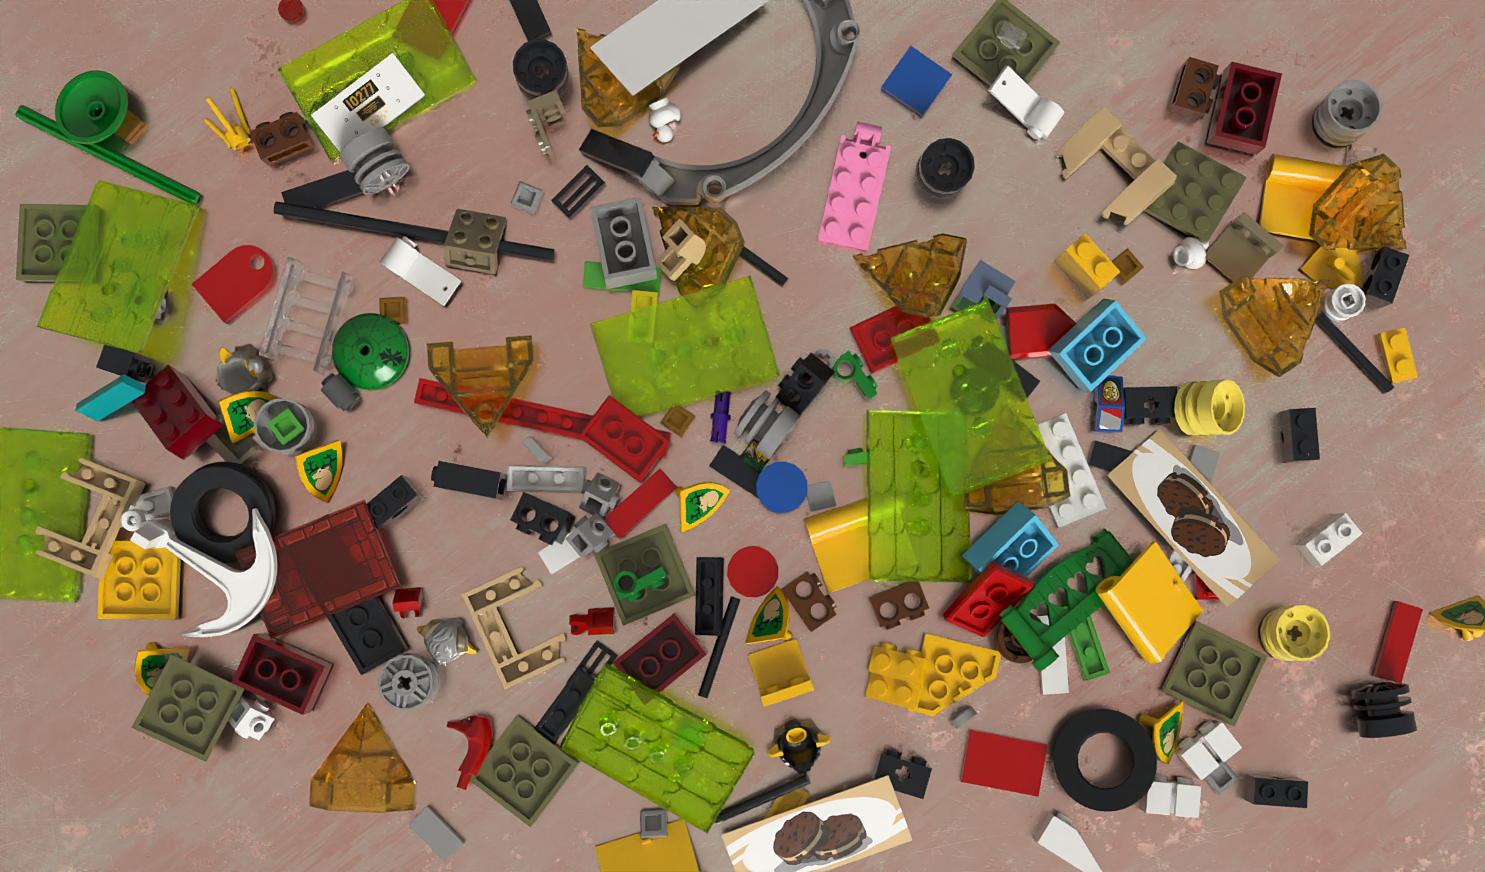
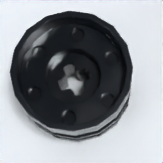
(530, 60)
(957, 159)
(1384, 710)

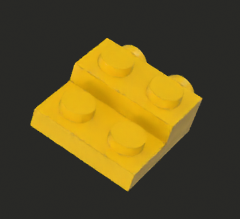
(896, 676)

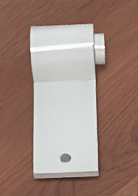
(1025, 104)
(419, 270)

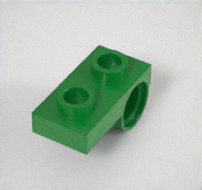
(865, 383)
(652, 580)

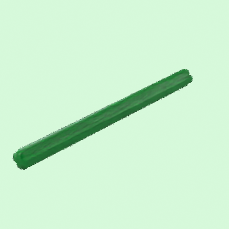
(111, 156)

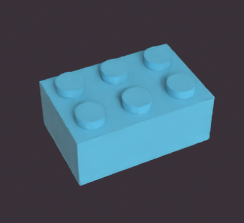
(1097, 344)
(1014, 541)

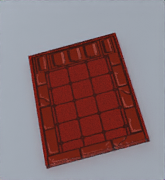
(324, 569)

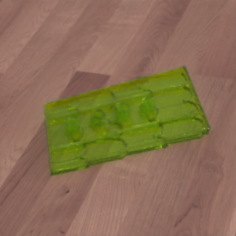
(409, 31)
(122, 243)
(662, 352)
(973, 420)
(36, 461)
(912, 518)
(657, 748)

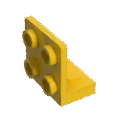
(780, 672)

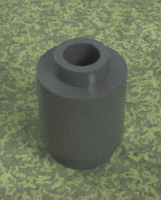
(339, 391)

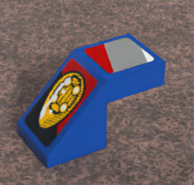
(1110, 404)

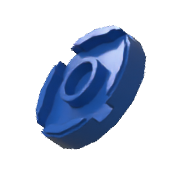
(781, 487)

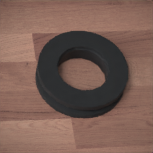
(226, 475)
(1068, 770)

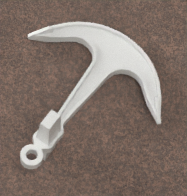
(245, 589)

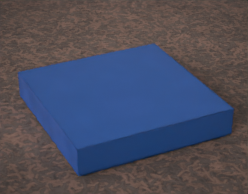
(916, 81)

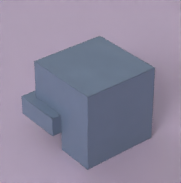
(985, 284)

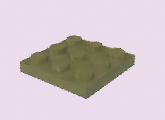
(988, 56)
(1198, 195)
(45, 239)
(642, 556)
(1214, 673)
(188, 708)
(524, 771)

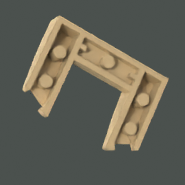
(1149, 175)
(92, 553)
(483, 605)

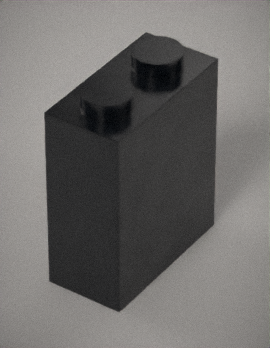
(469, 480)

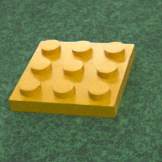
(140, 583)

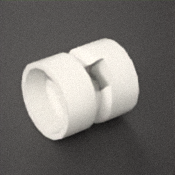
(1343, 302)

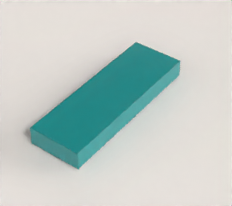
(110, 397)

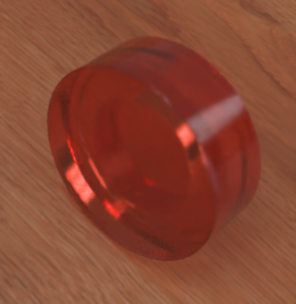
(291, 10)

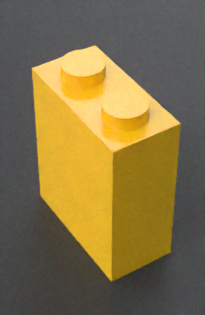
(1087, 266)

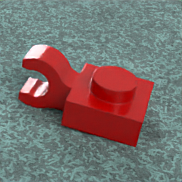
(597, 622)

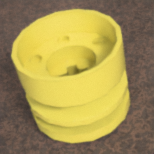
(1209, 407)
(1309, 631)

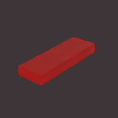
(639, 503)
(1397, 642)

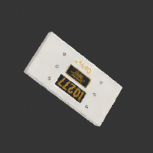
(369, 102)

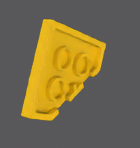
(953, 672)

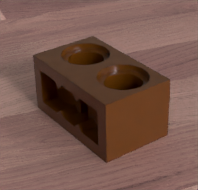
(1190, 87)
(283, 144)
(896, 597)
(804, 604)

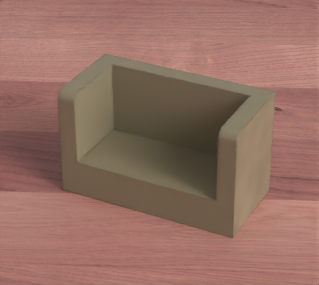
(241, 452)

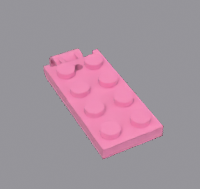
(855, 189)

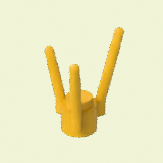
(236, 135)

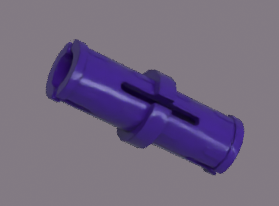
(720, 417)

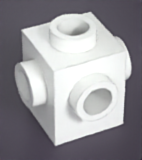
(251, 718)

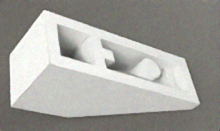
(1064, 841)

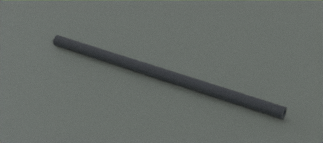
(400, 229)

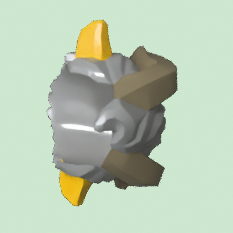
(241, 370)
(446, 640)

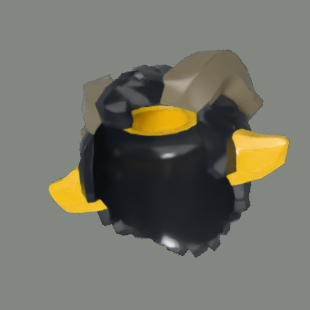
(798, 744)

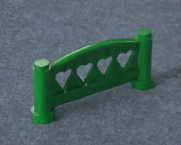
(1038, 637)

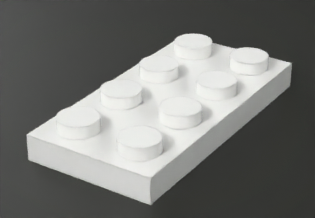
(1085, 495)

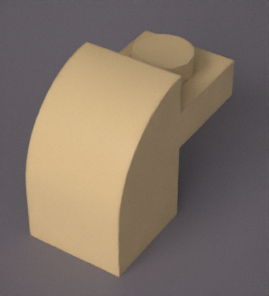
(684, 249)

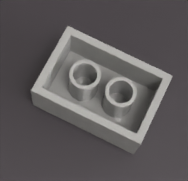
(623, 243)

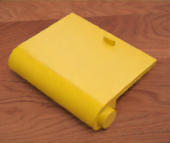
(1290, 192)
(841, 544)
(1150, 603)
(651, 854)

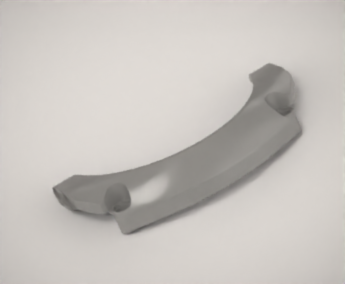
(834, 54)

